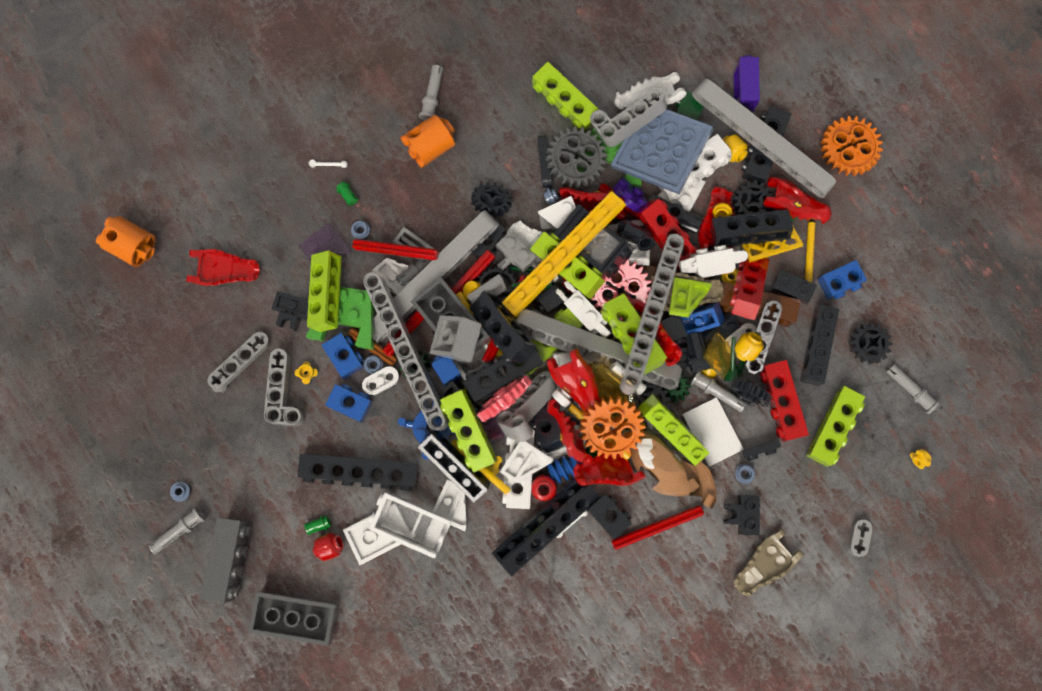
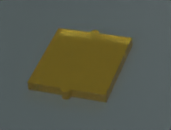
(718, 355)

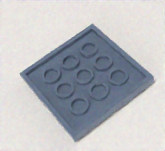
(663, 150)

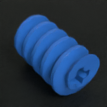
(562, 469)

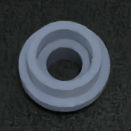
(551, 196)
(360, 224)
(373, 358)
(751, 473)
(185, 491)

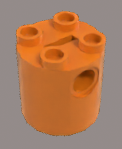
(429, 140)
(126, 241)

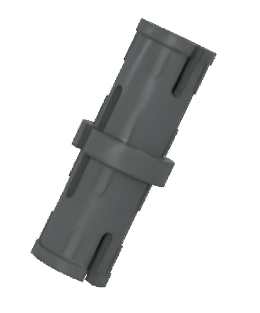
(412, 271)

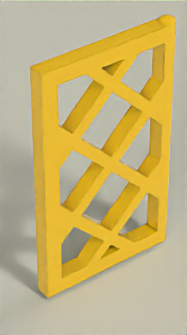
(766, 253)

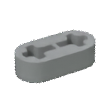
(855, 536)

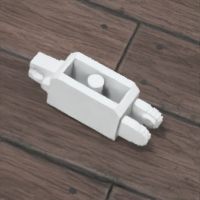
(713, 262)
(584, 311)

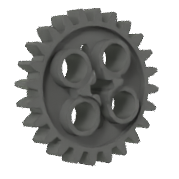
(583, 143)

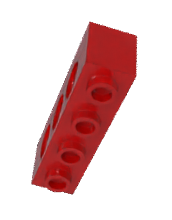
(649, 214)
(749, 288)
(792, 409)

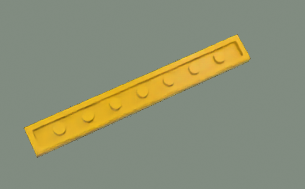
(563, 253)

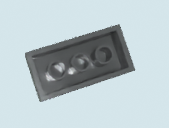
(441, 300)
(226, 560)
(293, 618)

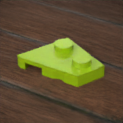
(687, 296)

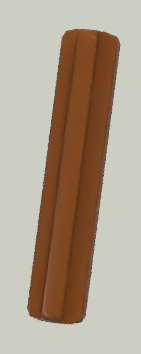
(378, 350)

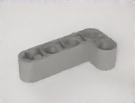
(652, 104)
(282, 387)
(515, 418)

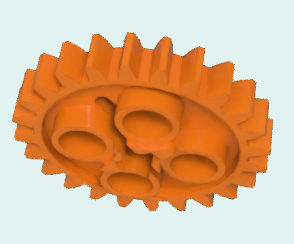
(858, 161)
(602, 414)

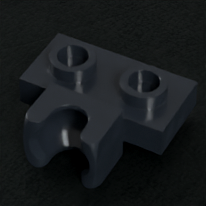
(290, 309)
(745, 514)

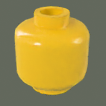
(737, 146)
(748, 346)

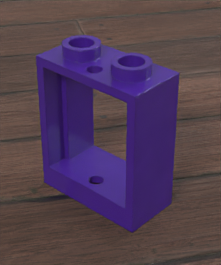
(746, 82)

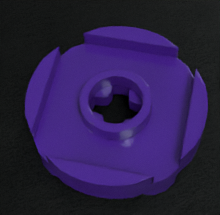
(633, 195)

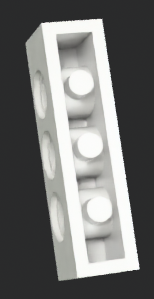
(714, 147)
(521, 500)

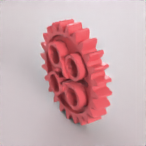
(629, 274)
(504, 398)

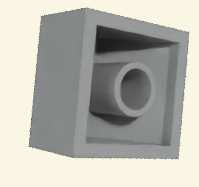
(455, 338)

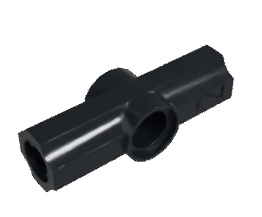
(686, 219)

